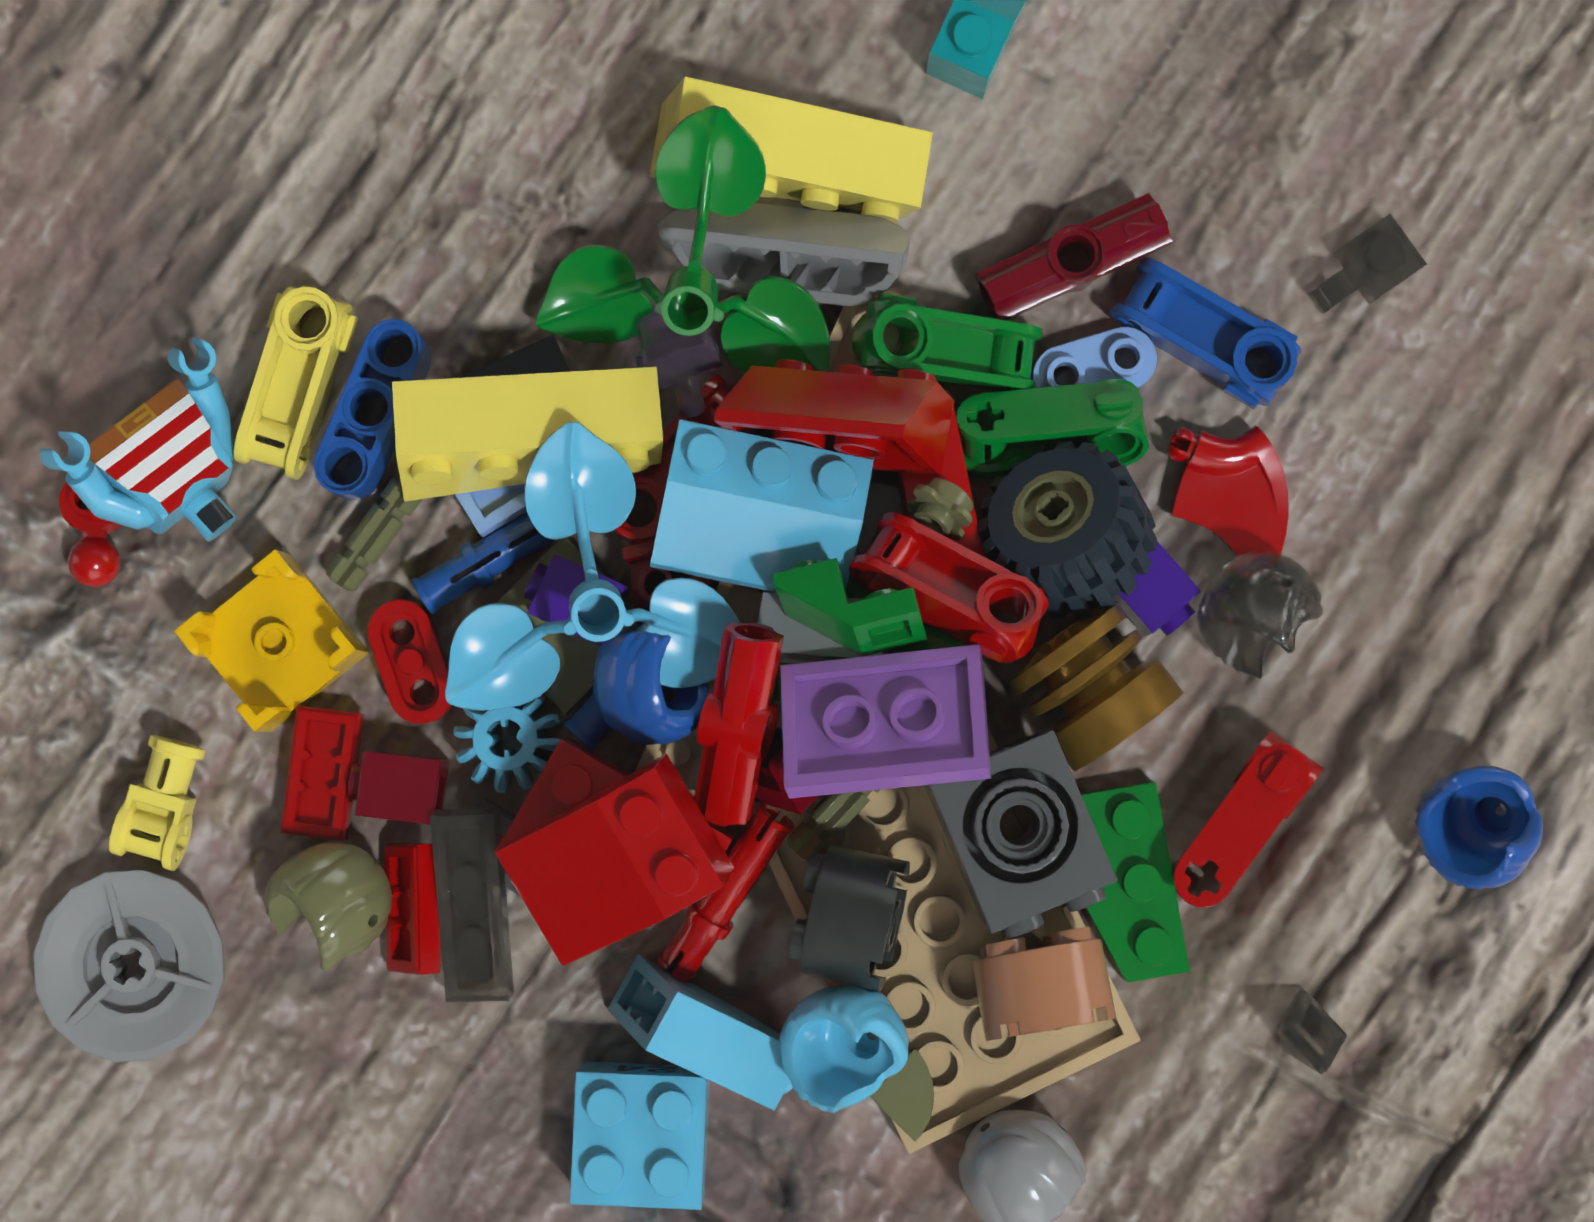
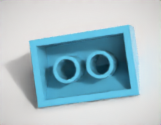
(756, 506)

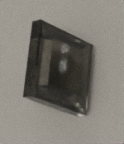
(1310, 1033)

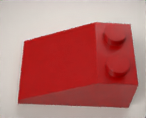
(617, 862)

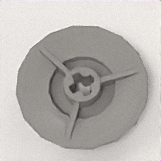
(84, 978)

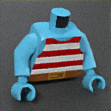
(160, 457)

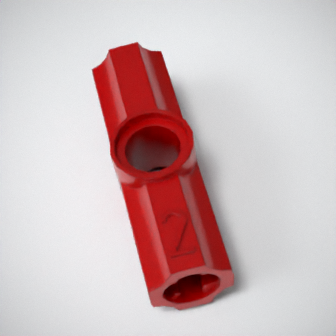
(738, 722)

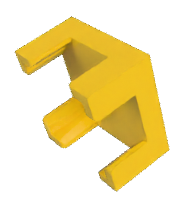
(274, 642)

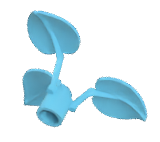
(572, 489)

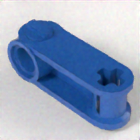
(1207, 332)

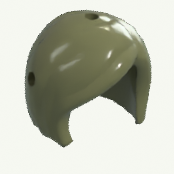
(338, 893)

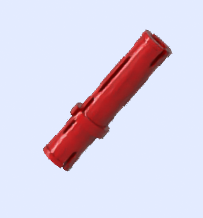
(711, 916)

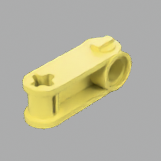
(293, 381)

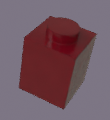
(398, 786)

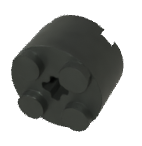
(850, 916)

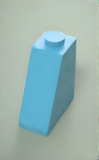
(701, 1033)

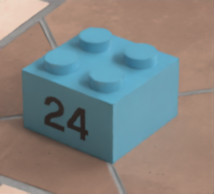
(639, 1136)

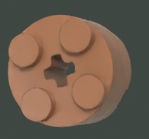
(1042, 985)

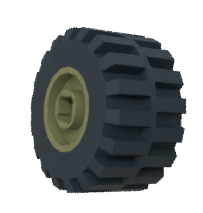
(1070, 527)

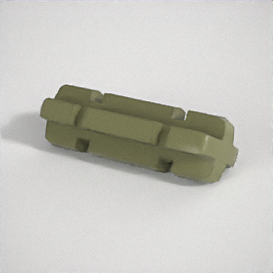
(371, 537)
(827, 819)

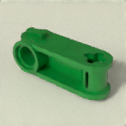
(946, 345)
(1025, 419)

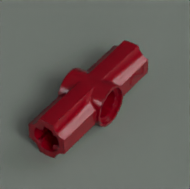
(1108, 240)

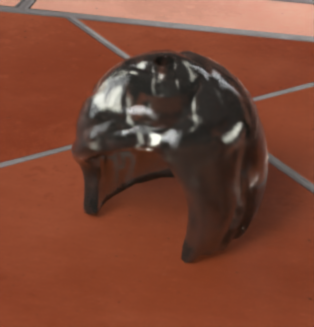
(1253, 604)

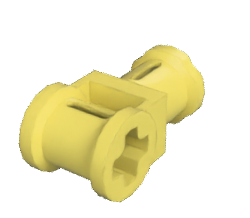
(159, 805)

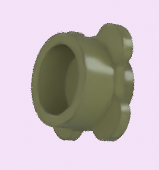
(941, 507)

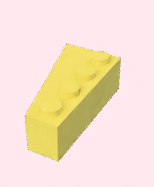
(815, 151)
(489, 428)

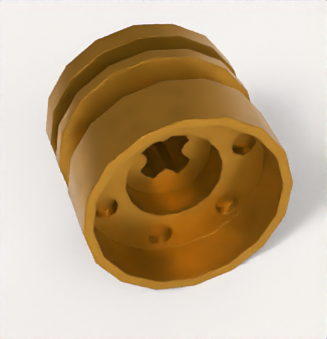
(1095, 686)

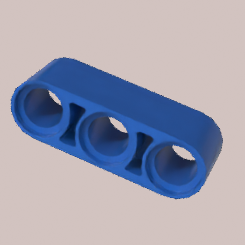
(346, 432)

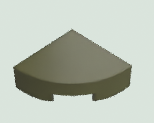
(908, 1096)

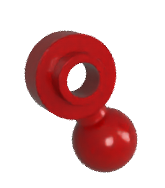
(94, 558)

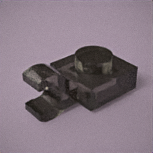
(1370, 263)

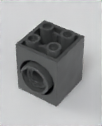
(1046, 867)

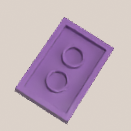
(884, 722)

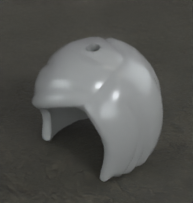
(1020, 1167)

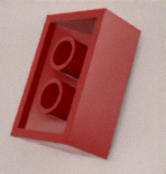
(847, 411)

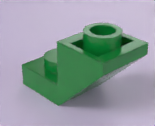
(818, 599)

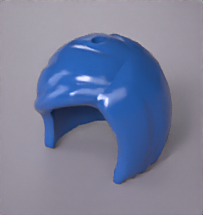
(631, 692)
(1477, 846)

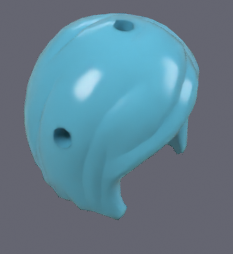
(842, 1046)

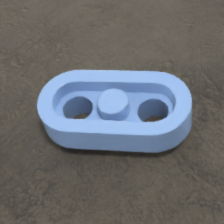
(1094, 358)

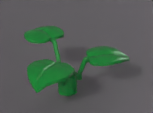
(704, 166)

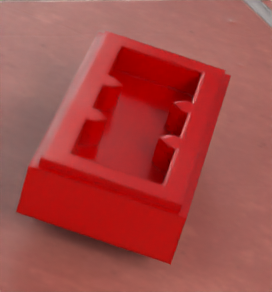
(319, 772)
(413, 918)

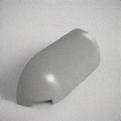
(827, 252)

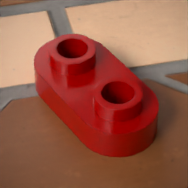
(410, 663)

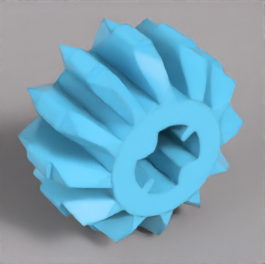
(487, 741)

